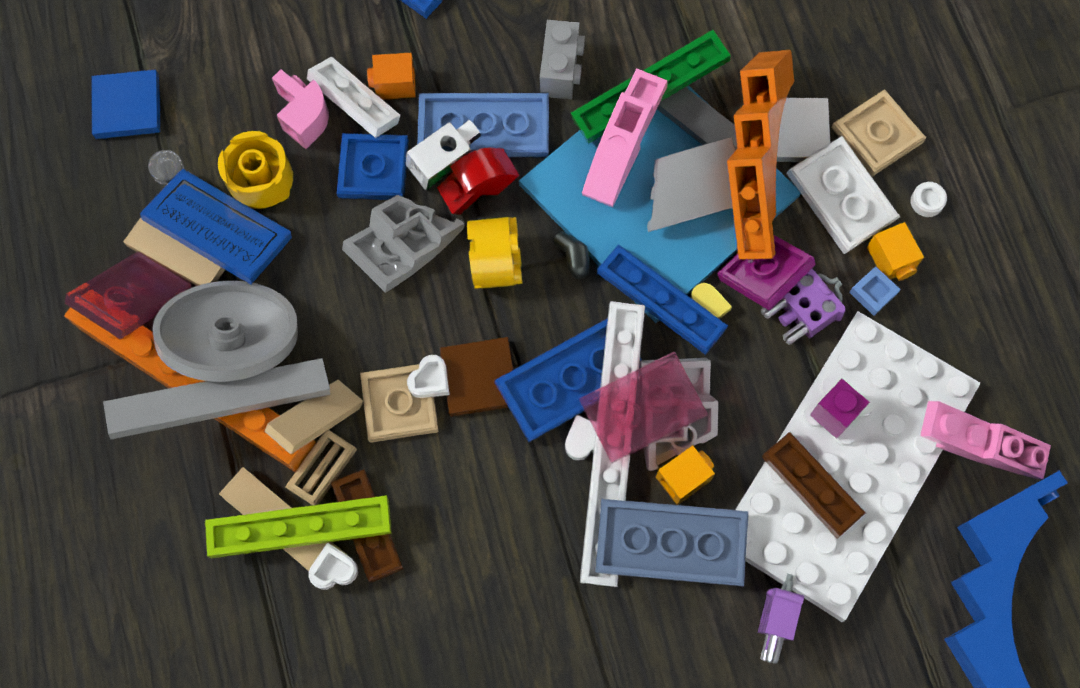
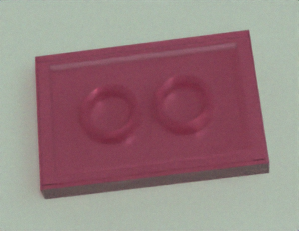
(126, 294)
(643, 407)

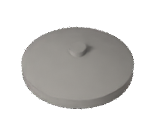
(225, 331)

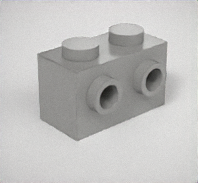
(559, 59)

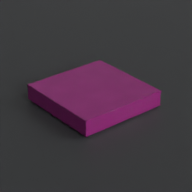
(768, 279)

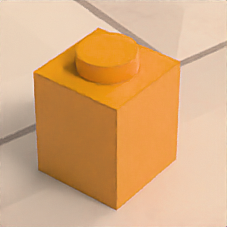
(895, 252)
(686, 474)

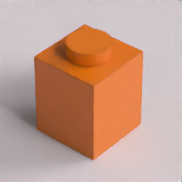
(392, 76)

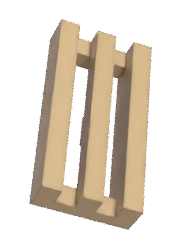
(332, 475)

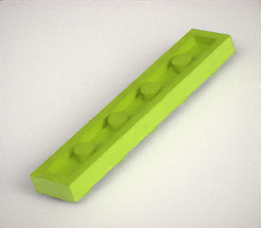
(298, 526)

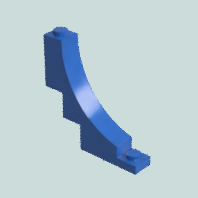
(998, 542)

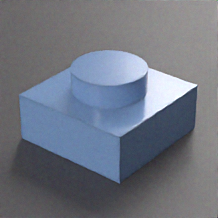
(874, 291)

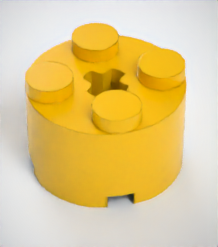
(256, 170)
(494, 252)

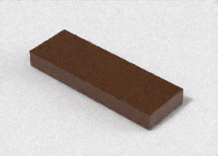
(813, 485)
(375, 552)

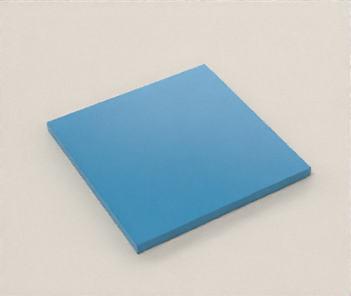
(679, 253)

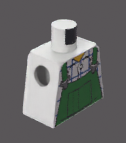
(428, 159)

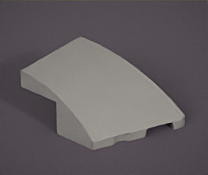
(691, 184)
(399, 241)
(699, 432)

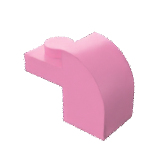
(306, 112)

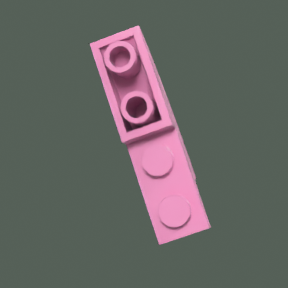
(623, 137)
(984, 442)

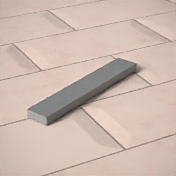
(215, 399)

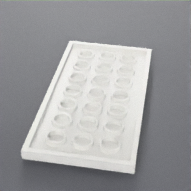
(874, 460)

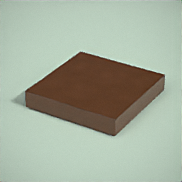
(472, 375)

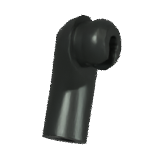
(576, 254)

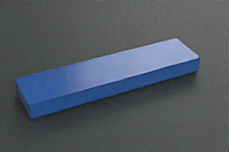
(662, 299)

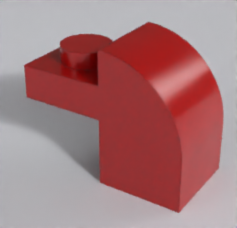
(477, 174)

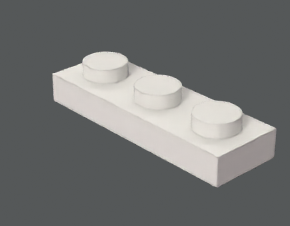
(353, 97)

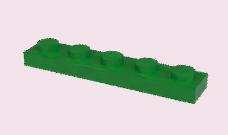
(678, 69)

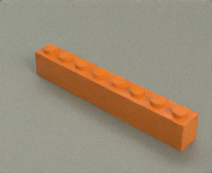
(140, 351)

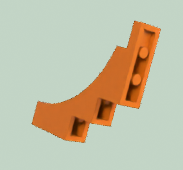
(753, 165)

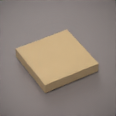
(879, 132)
(392, 409)

